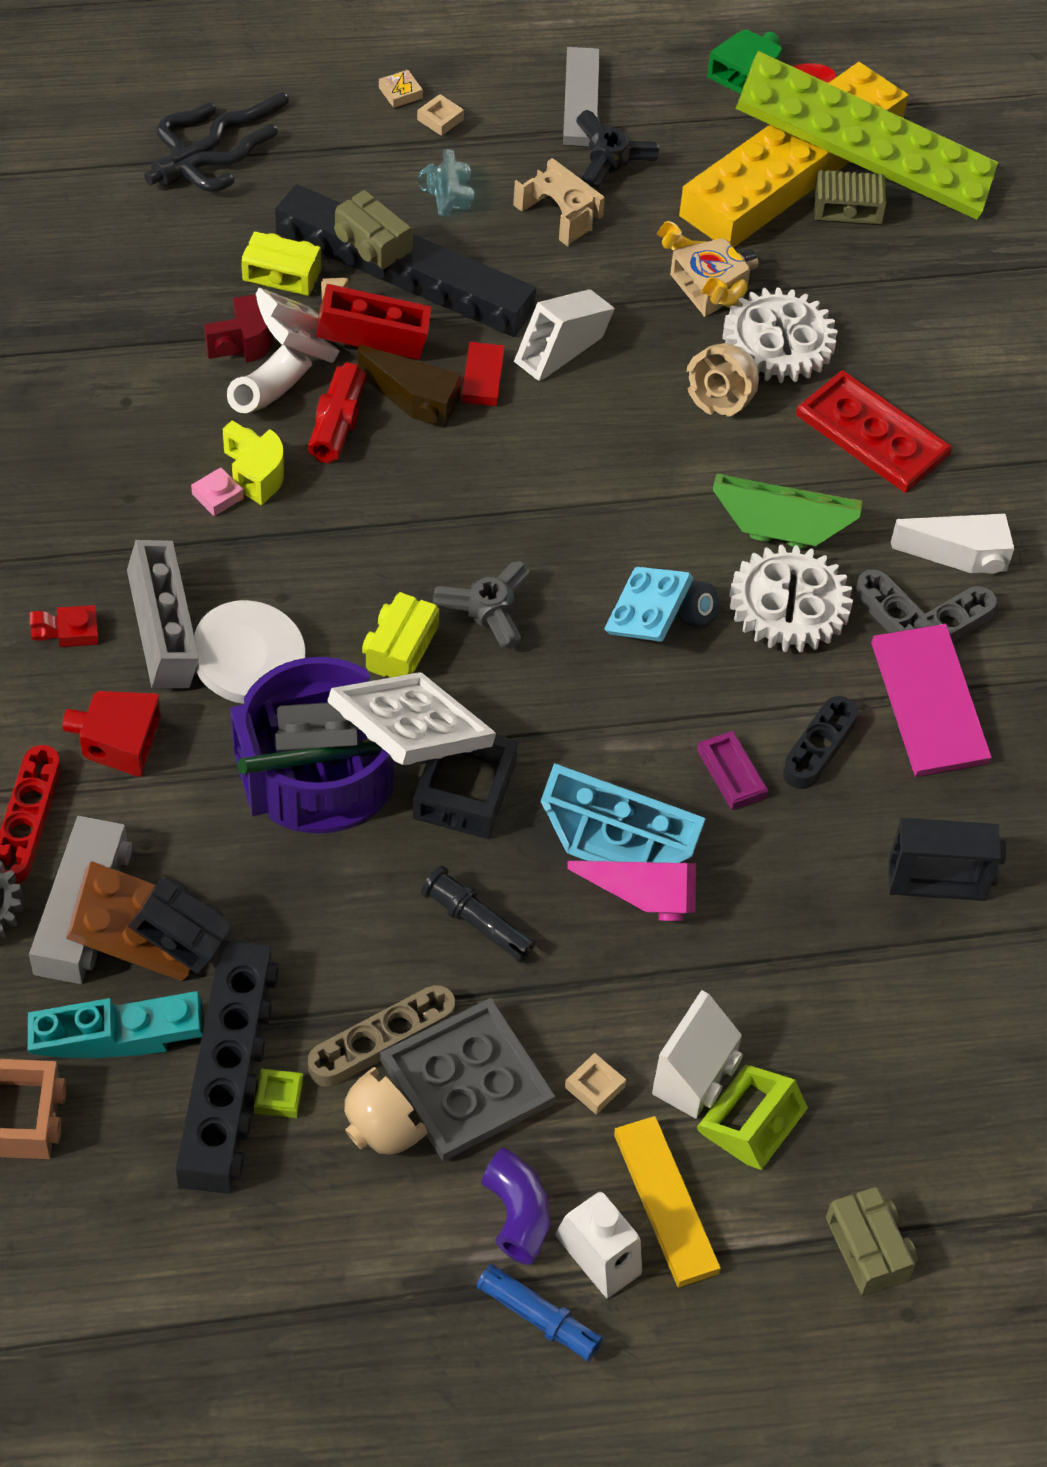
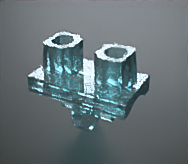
(447, 183)

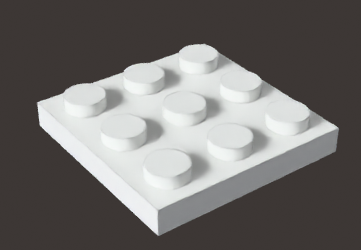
(411, 718)

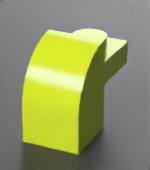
(257, 463)

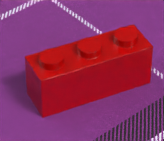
(373, 321)

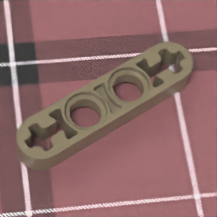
(377, 1029)

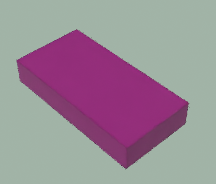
(732, 770)

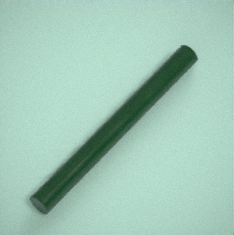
(305, 757)

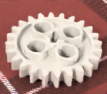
(800, 327)
(819, 599)

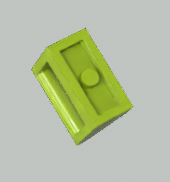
(768, 1123)

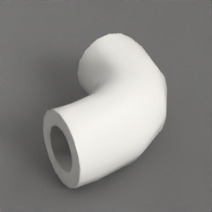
(268, 381)

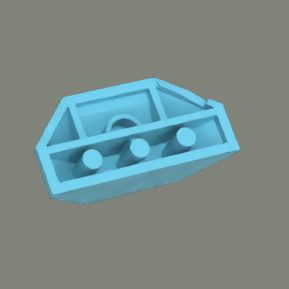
(615, 823)

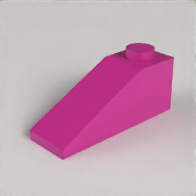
(647, 885)

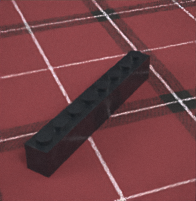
(426, 271)

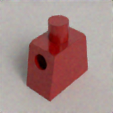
(117, 729)

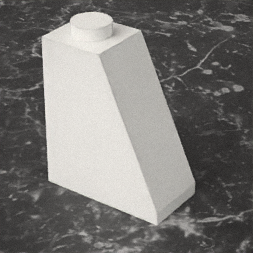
(562, 331)

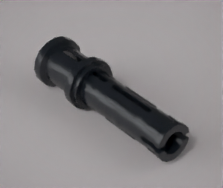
(463, 903)

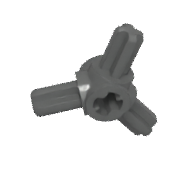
(488, 602)

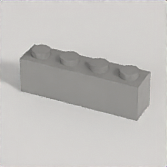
(162, 614)
(51, 952)

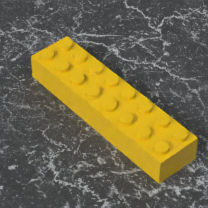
(773, 169)

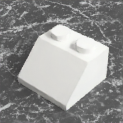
(697, 1058)

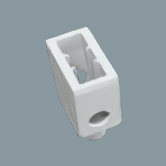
(598, 1238)

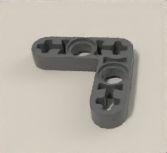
(895, 598)

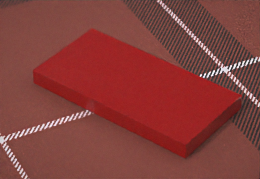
(873, 431)

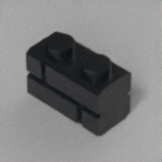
(180, 924)

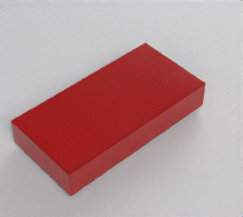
(483, 374)

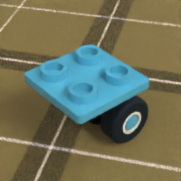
(653, 600)

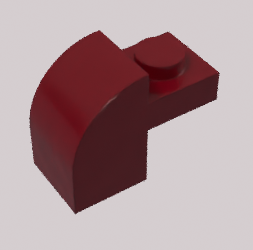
(243, 334)

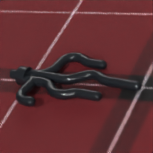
(186, 160)

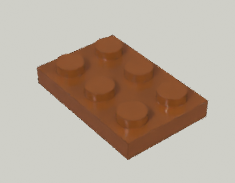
(102, 918)

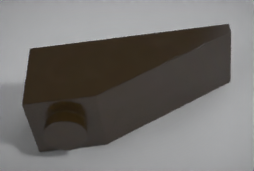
(414, 386)

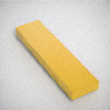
(666, 1202)

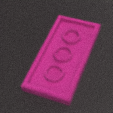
(930, 700)

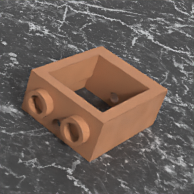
(31, 1142)

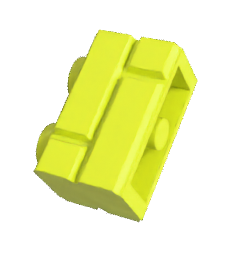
(281, 263)
(401, 637)

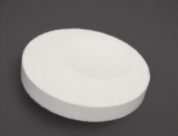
(242, 644)

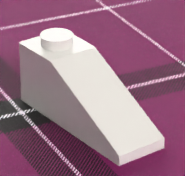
(960, 542)

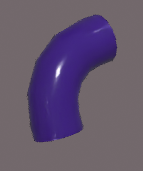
(524, 1202)

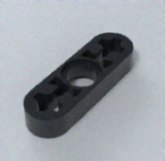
(820, 757)

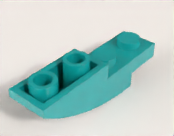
(109, 1030)

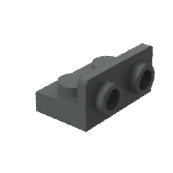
(313, 727)

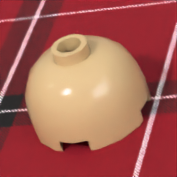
(722, 379)
(380, 1116)

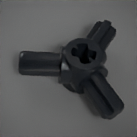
(610, 149)

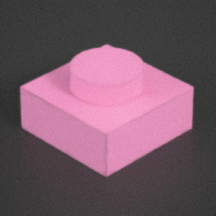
(217, 491)

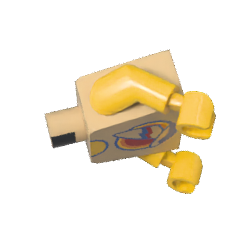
(708, 271)

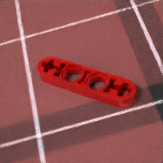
(29, 814)

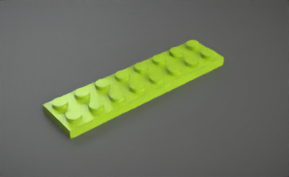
(867, 135)

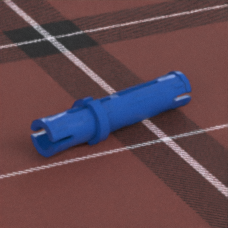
(547, 1317)

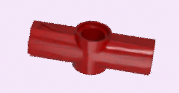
(337, 413)

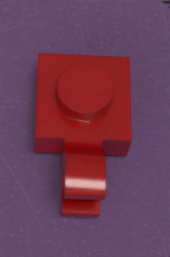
(72, 626)

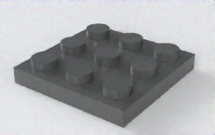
(467, 1079)

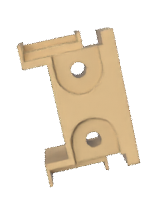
(574, 196)

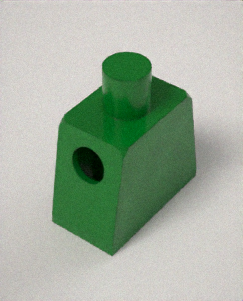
(733, 58)

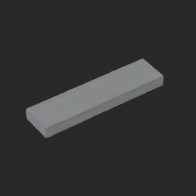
(580, 91)

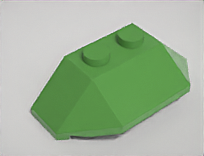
(784, 512)

